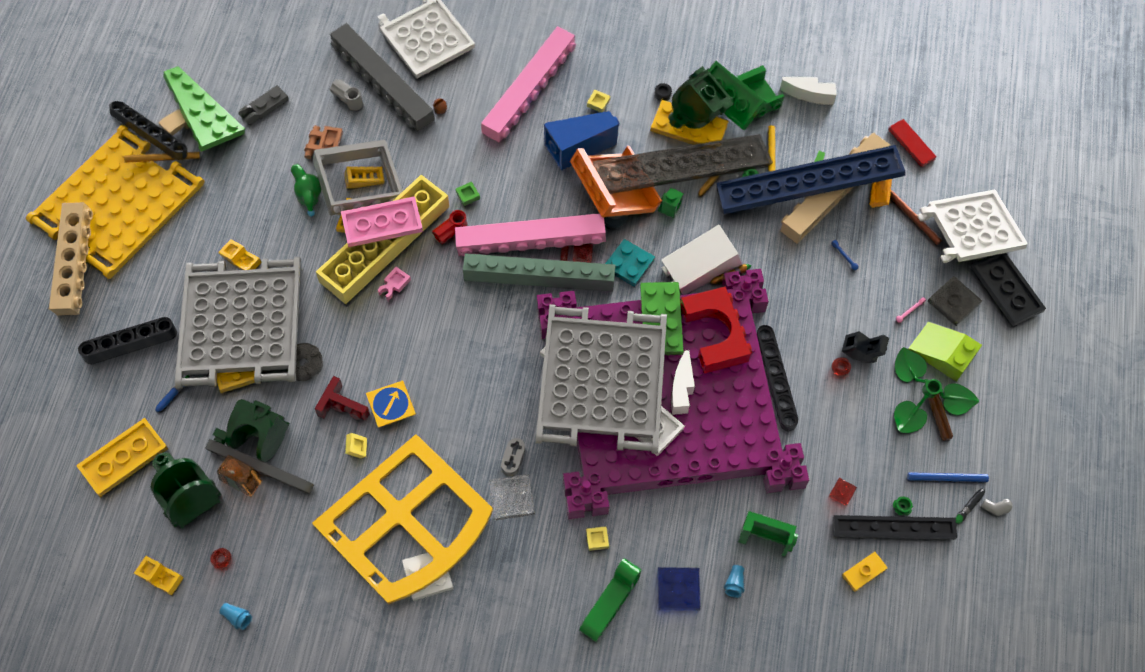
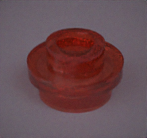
(841, 362)
(218, 553)

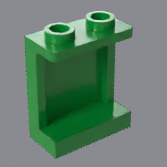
(769, 529)

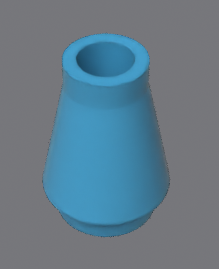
(735, 583)
(236, 616)

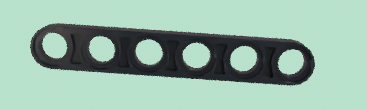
(148, 129)
(780, 376)

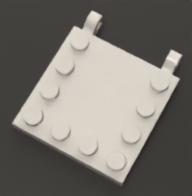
(426, 37)
(974, 226)

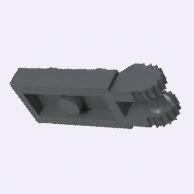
(264, 105)

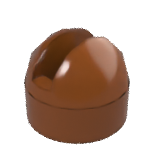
(441, 106)

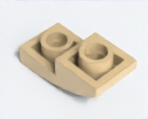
(173, 122)

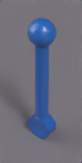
(835, 244)

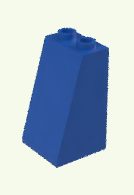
(587, 132)

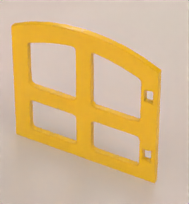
(399, 513)

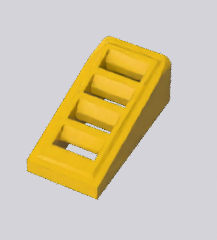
(364, 182)

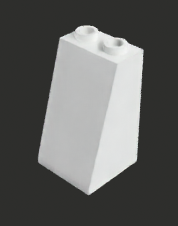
(701, 260)

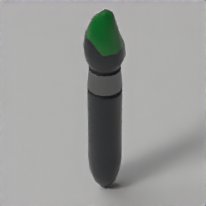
(961, 516)

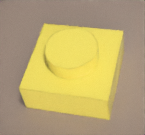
(598, 101)
(356, 445)
(597, 538)

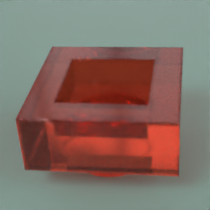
(842, 491)

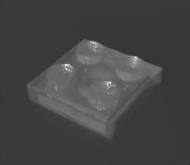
(511, 497)

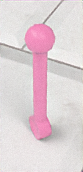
(899, 319)

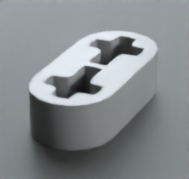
(517, 458)

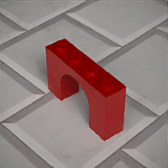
(718, 305)

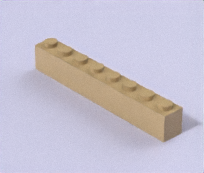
(816, 207)

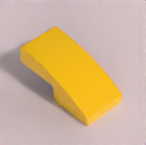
(239, 257)
(158, 575)

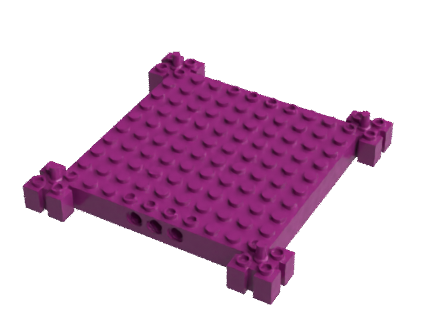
(728, 421)

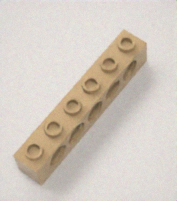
(65, 251)

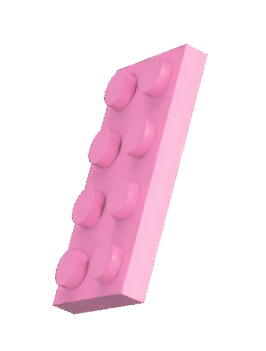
(381, 221)

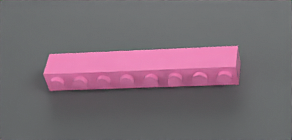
(528, 84)
(530, 234)

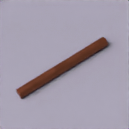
(913, 216)

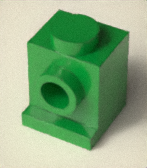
(671, 202)

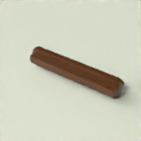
(940, 418)

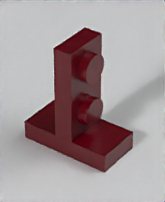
(339, 403)

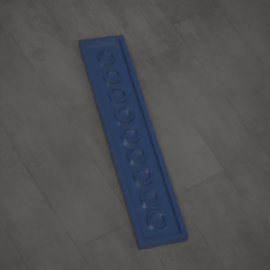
(810, 179)

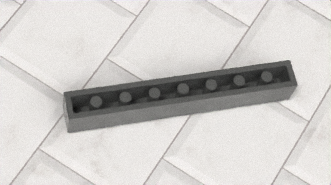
(382, 77)

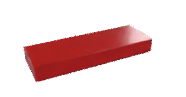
(912, 143)

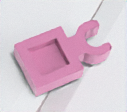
(394, 281)

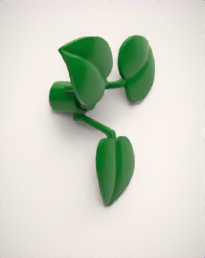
(910, 417)

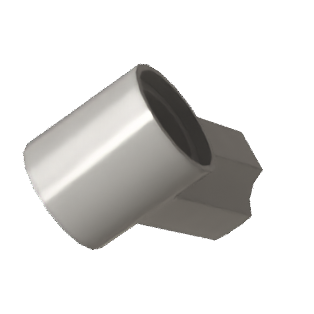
(348, 94)

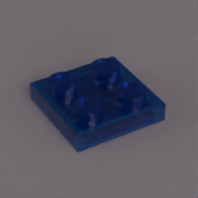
(678, 588)

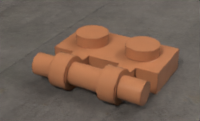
(328, 138)

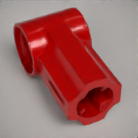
(447, 229)

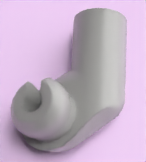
(997, 508)

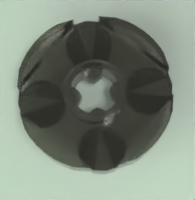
(314, 363)

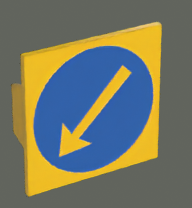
(390, 404)

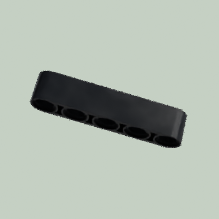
(118, 338)

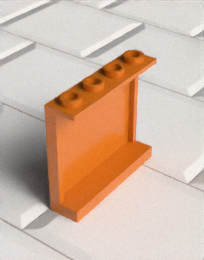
(616, 204)

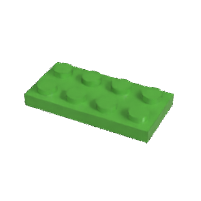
(660, 299)

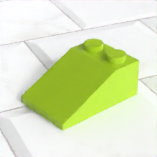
(945, 349)

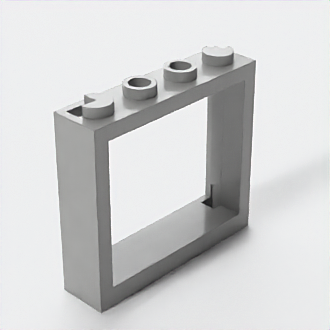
(350, 153)

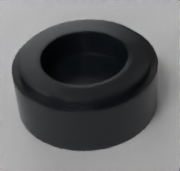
(663, 92)

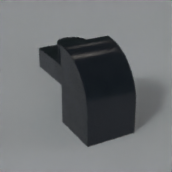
(864, 348)

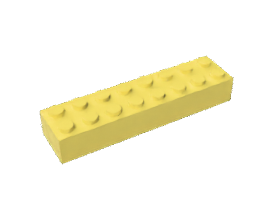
(356, 266)

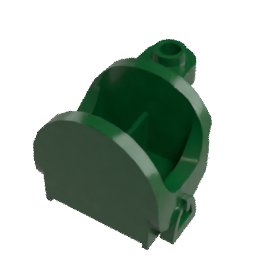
(698, 101)
(254, 420)
(182, 489)

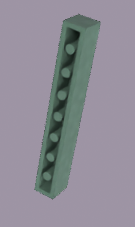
(539, 272)

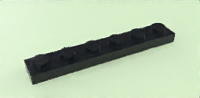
(894, 527)

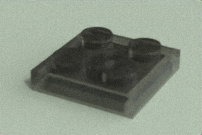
(954, 301)

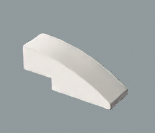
(809, 89)
(682, 386)

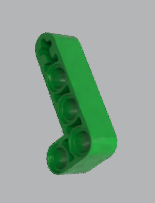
(611, 600)

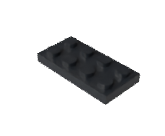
(1008, 288)

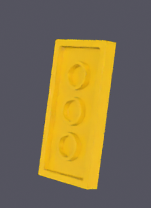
(709, 133)
(122, 457)

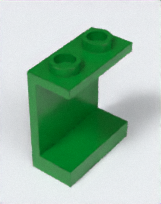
(756, 81)

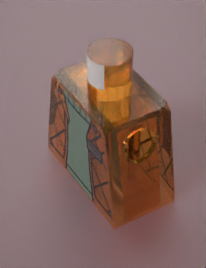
(235, 474)

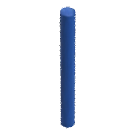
(948, 477)

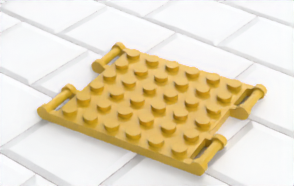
(126, 200)

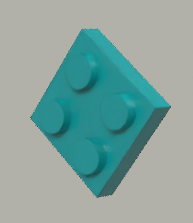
(630, 262)

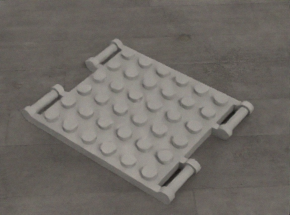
(239, 322)
(602, 378)

